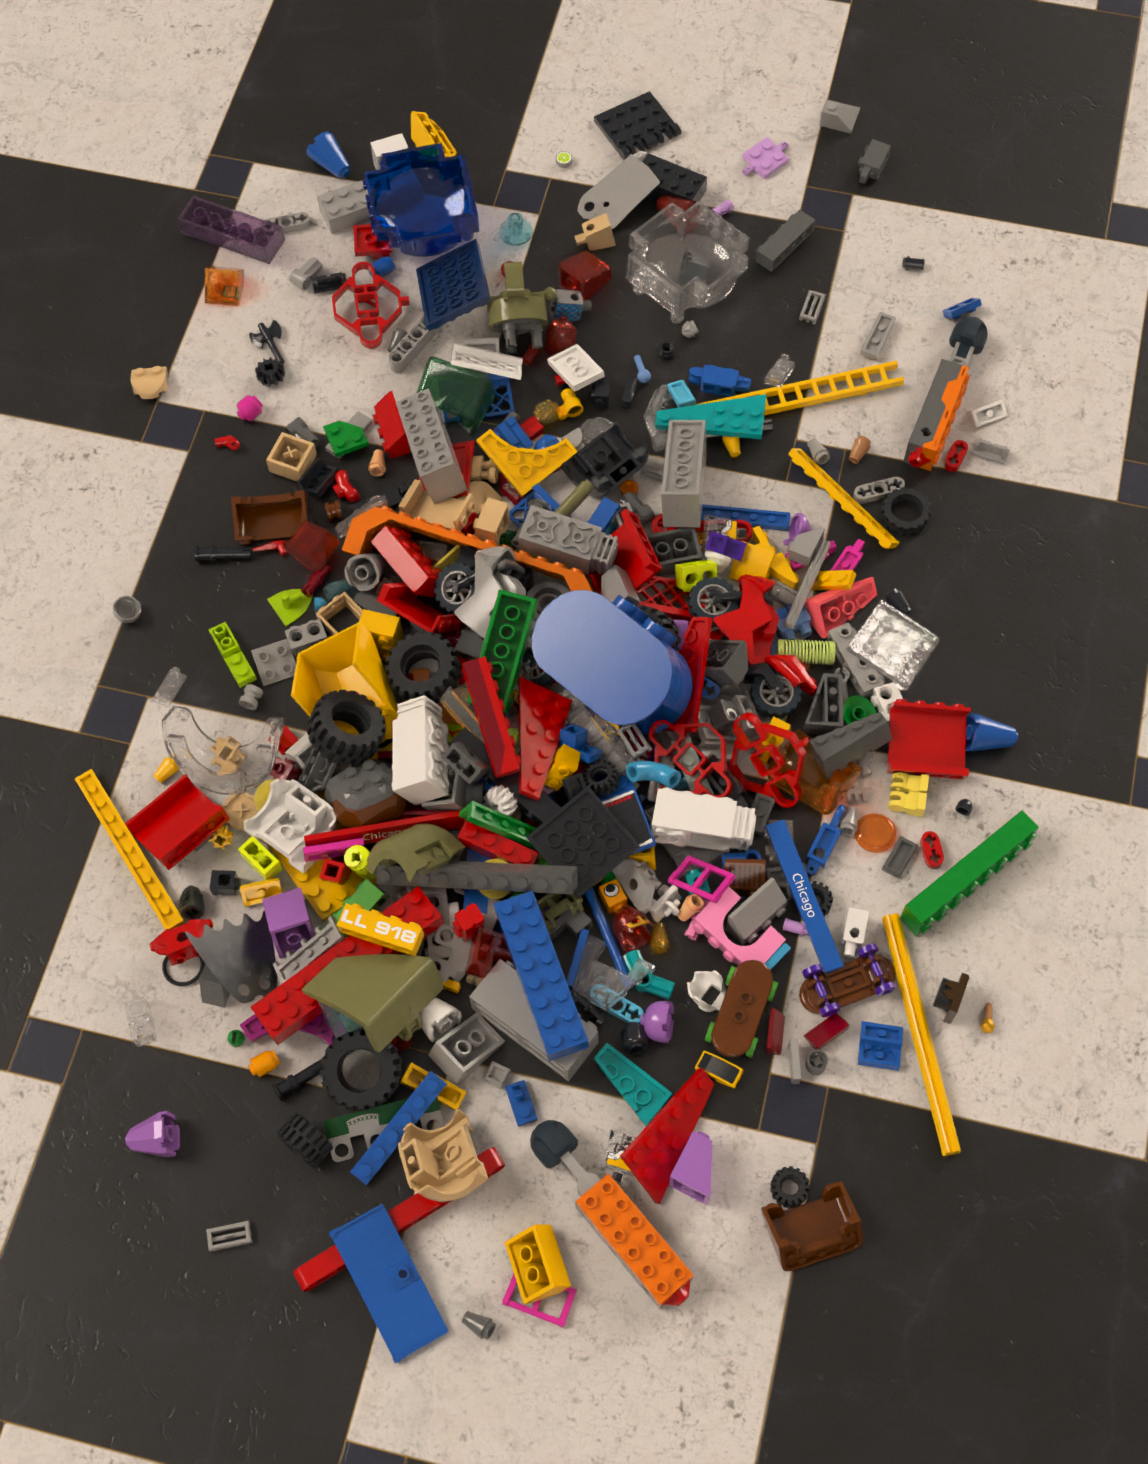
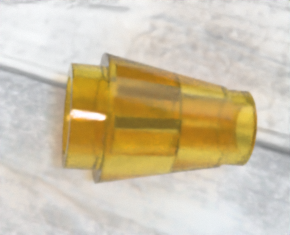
(659, 939)

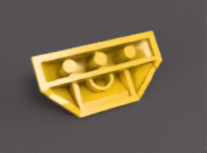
(427, 132)

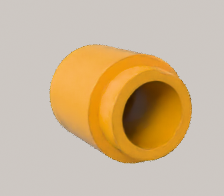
(264, 1063)

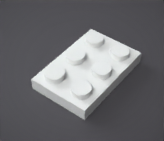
(576, 367)

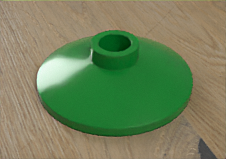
(857, 705)

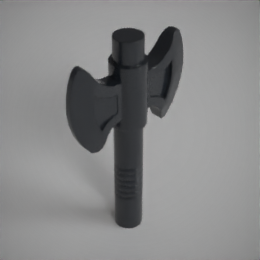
(266, 335)

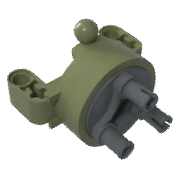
(518, 310)

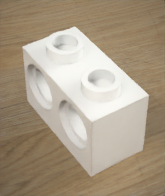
(883, 705)

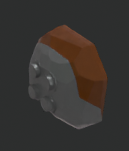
(364, 794)

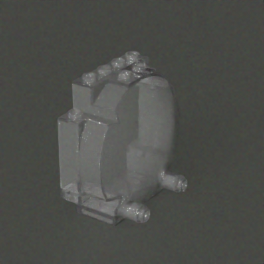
(659, 252)

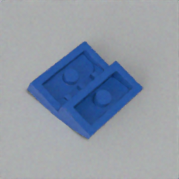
(880, 1046)

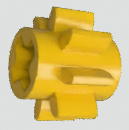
(221, 837)

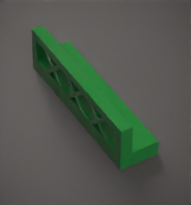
(497, 823)

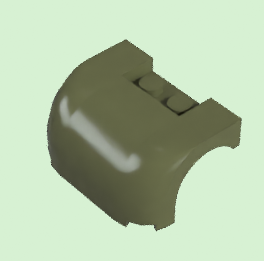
(416, 850)

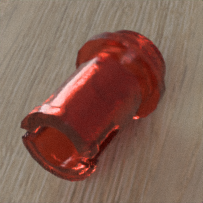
(530, 355)

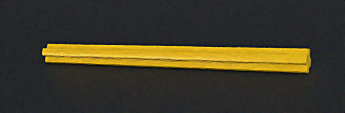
(921, 1035)

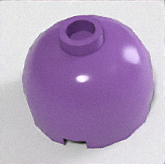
(658, 1021)

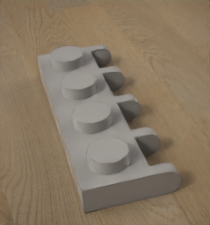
(310, 950)

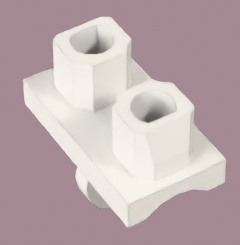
(666, 904)

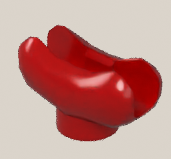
(344, 488)

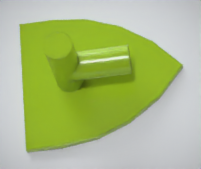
(290, 605)

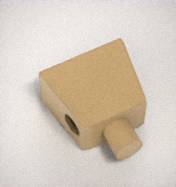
(596, 233)

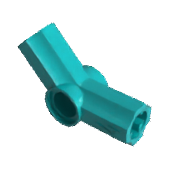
(656, 985)

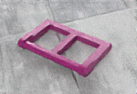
(729, 877)
(534, 1310)

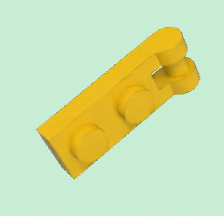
(834, 580)

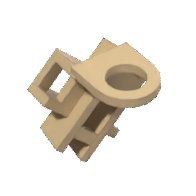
(230, 753)

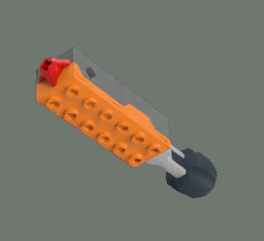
(945, 394)
(616, 1220)

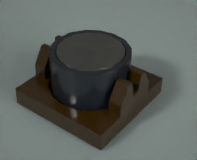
(950, 996)

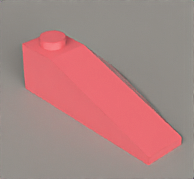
(837, 606)

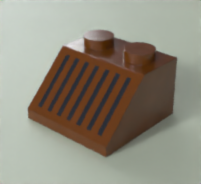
(748, 873)

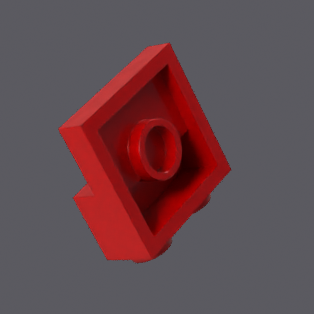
(367, 244)

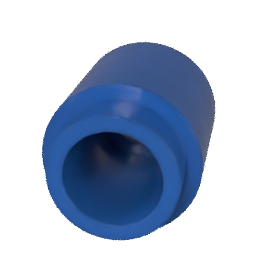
(383, 266)

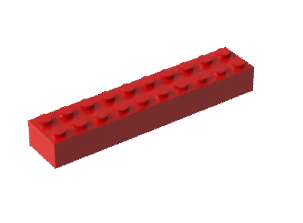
(289, 1009)

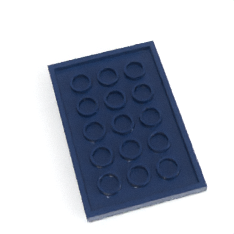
(452, 285)

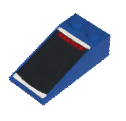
(628, 810)

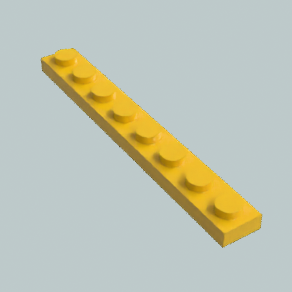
(847, 503)

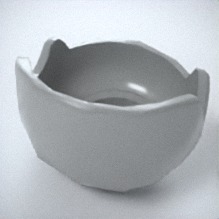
(127, 609)

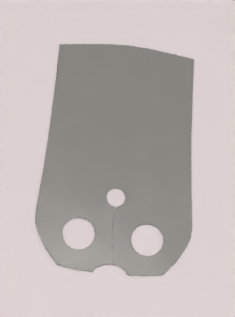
(622, 189)

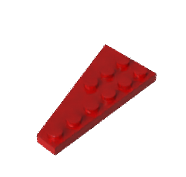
(695, 653)
(539, 725)
(662, 1141)

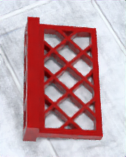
(668, 608)

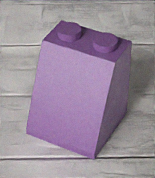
(288, 920)
(693, 1168)

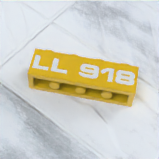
(380, 929)

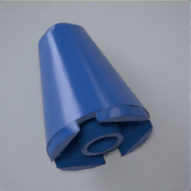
(329, 155)
(986, 733)

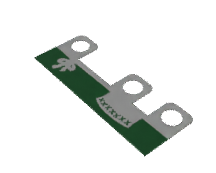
(370, 1123)

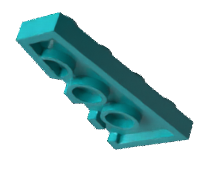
(636, 1087)

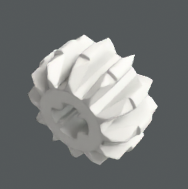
(500, 800)

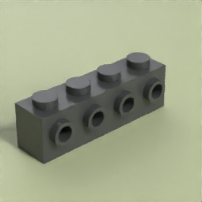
(785, 240)

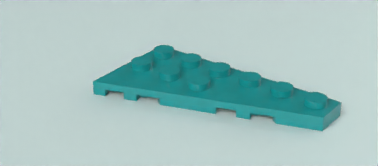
(724, 418)

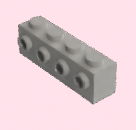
(861, 674)

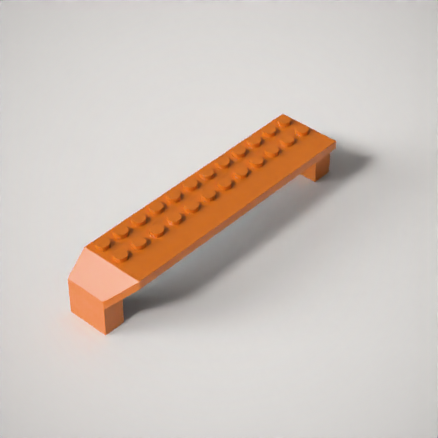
(370, 523)

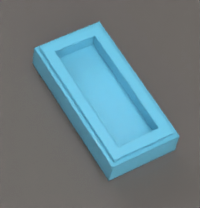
(681, 394)

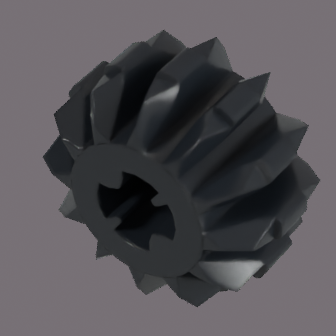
(270, 372)

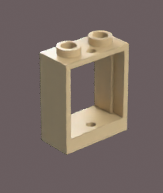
(336, 605)

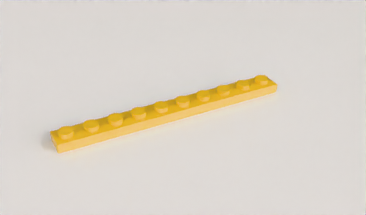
(129, 850)

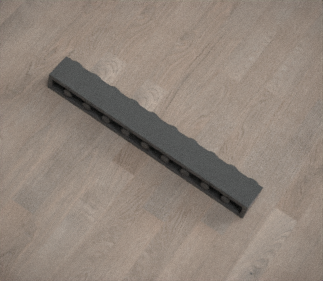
(488, 877)

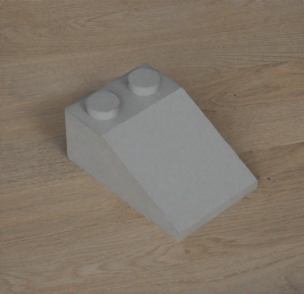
(465, 1047)

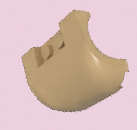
(442, 1161)

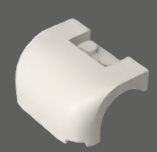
(288, 817)

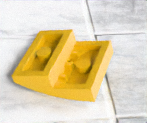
(755, 562)

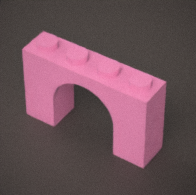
(710, 924)

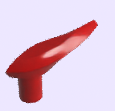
(279, 544)

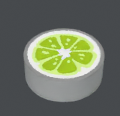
(563, 159)

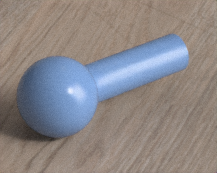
(643, 374)

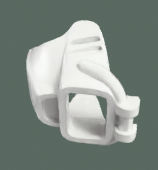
(701, 984)

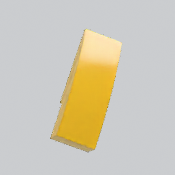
(450, 1096)

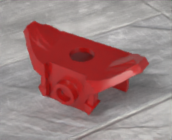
(171, 941)

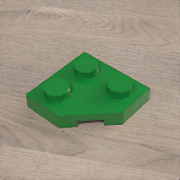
(345, 437)

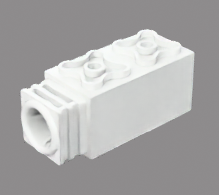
(417, 751)
(702, 821)

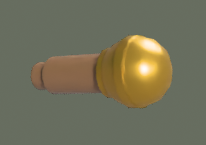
(987, 1024)

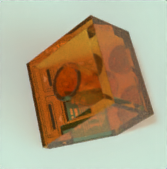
(223, 285)

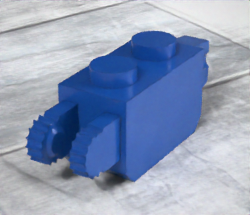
(719, 380)

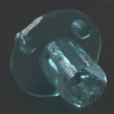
(516, 230)

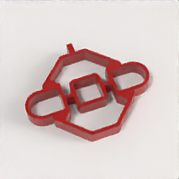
(367, 292)
(681, 730)
(764, 731)

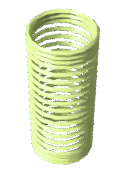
(827, 657)

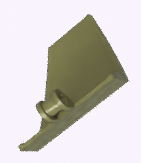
(379, 992)

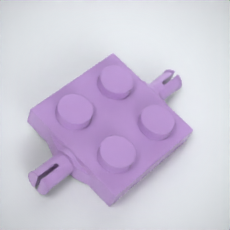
(765, 158)

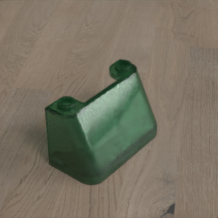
(458, 390)

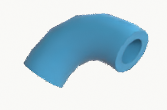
(653, 772)

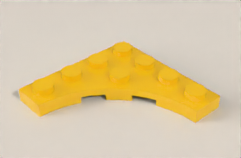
(525, 466)

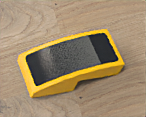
(720, 1069)

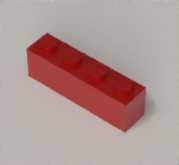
(494, 845)

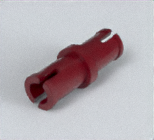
(315, 581)

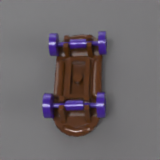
(854, 982)

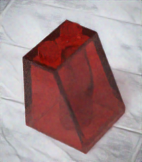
(583, 274)

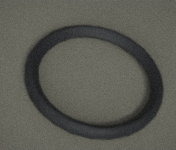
(164, 966)

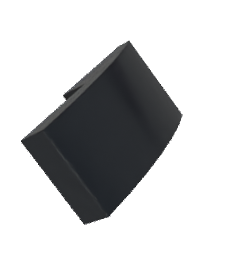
(458, 433)

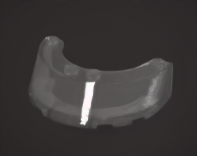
(193, 756)

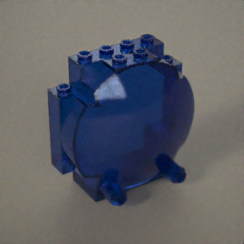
(421, 201)

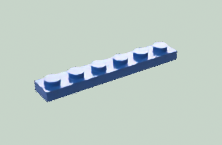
(393, 1132)

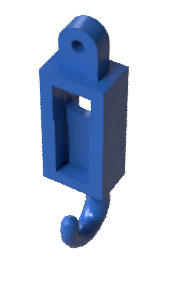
(826, 840)

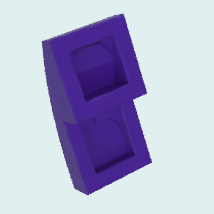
(726, 546)

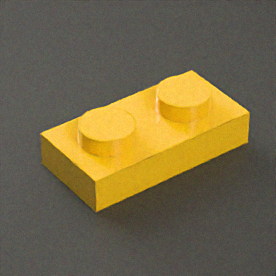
(255, 892)

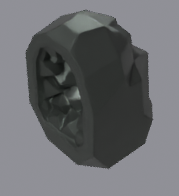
(192, 903)

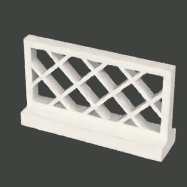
(486, 361)

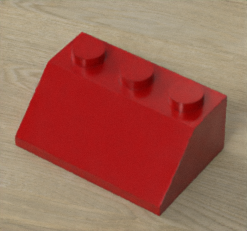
(390, 427)

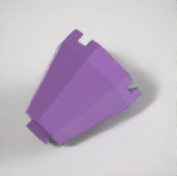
(155, 1135)

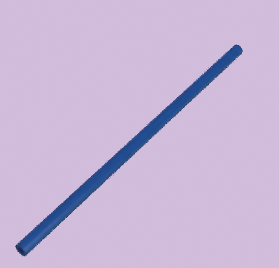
(604, 927)

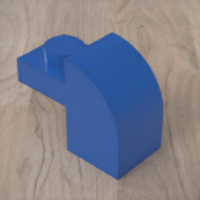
(576, 738)

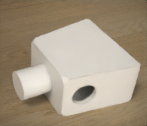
(854, 923)

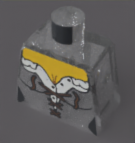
(722, 526)
(616, 1146)

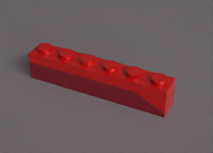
(490, 717)

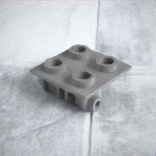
(274, 662)

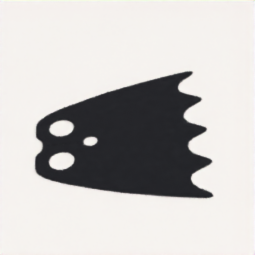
(239, 949)

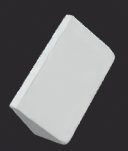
(988, 413)

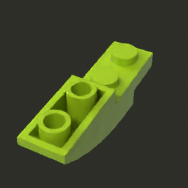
(232, 654)

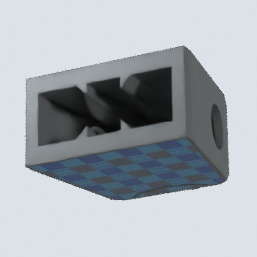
(569, 304)

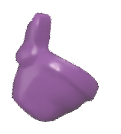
(798, 526)

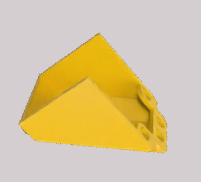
(344, 663)

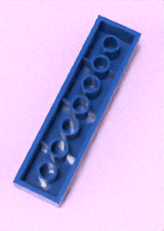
(541, 976)

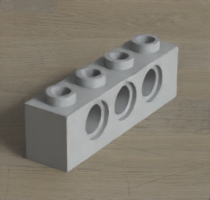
(440, 896)

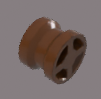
(333, 510)

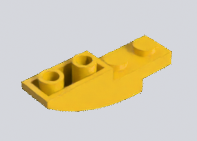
(781, 566)

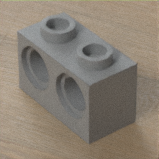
(305, 633)

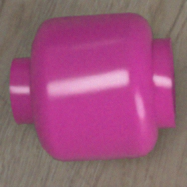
(249, 408)

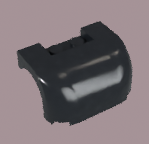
(606, 462)

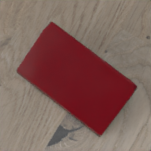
(826, 1031)
(775, 1032)

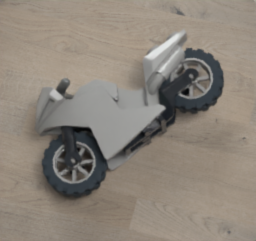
(481, 589)

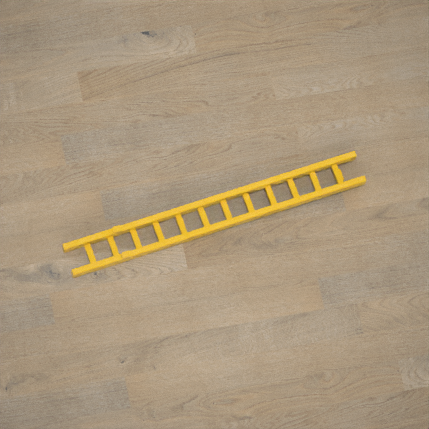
(831, 380)

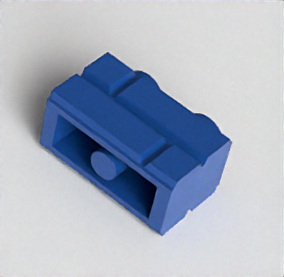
(513, 434)

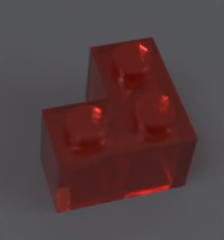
(485, 949)

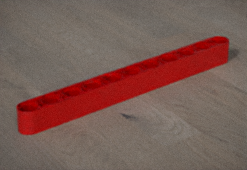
(402, 1216)

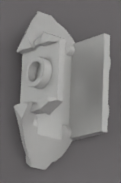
(639, 892)

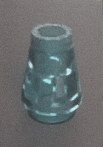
(336, 588)

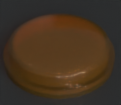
(875, 833)

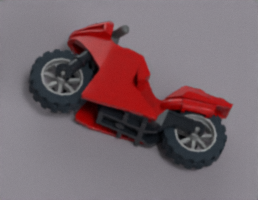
(752, 618)

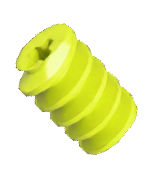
(356, 860)

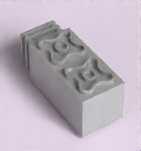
(567, 541)

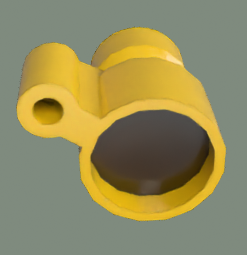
(572, 405)

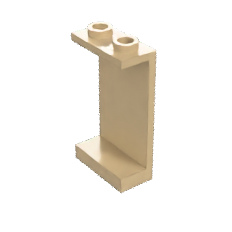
(449, 512)

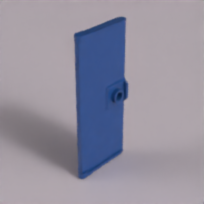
(389, 1282)

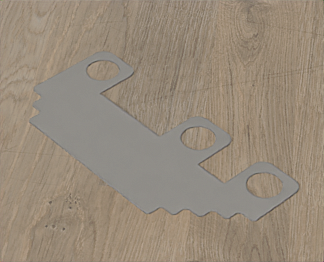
(460, 949)

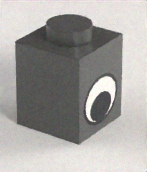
(723, 715)

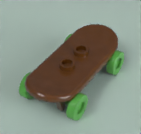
(747, 993)

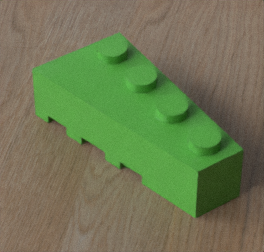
(367, 895)

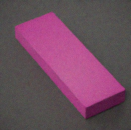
(329, 850)

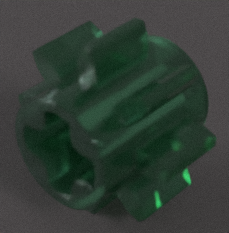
(506, 538)

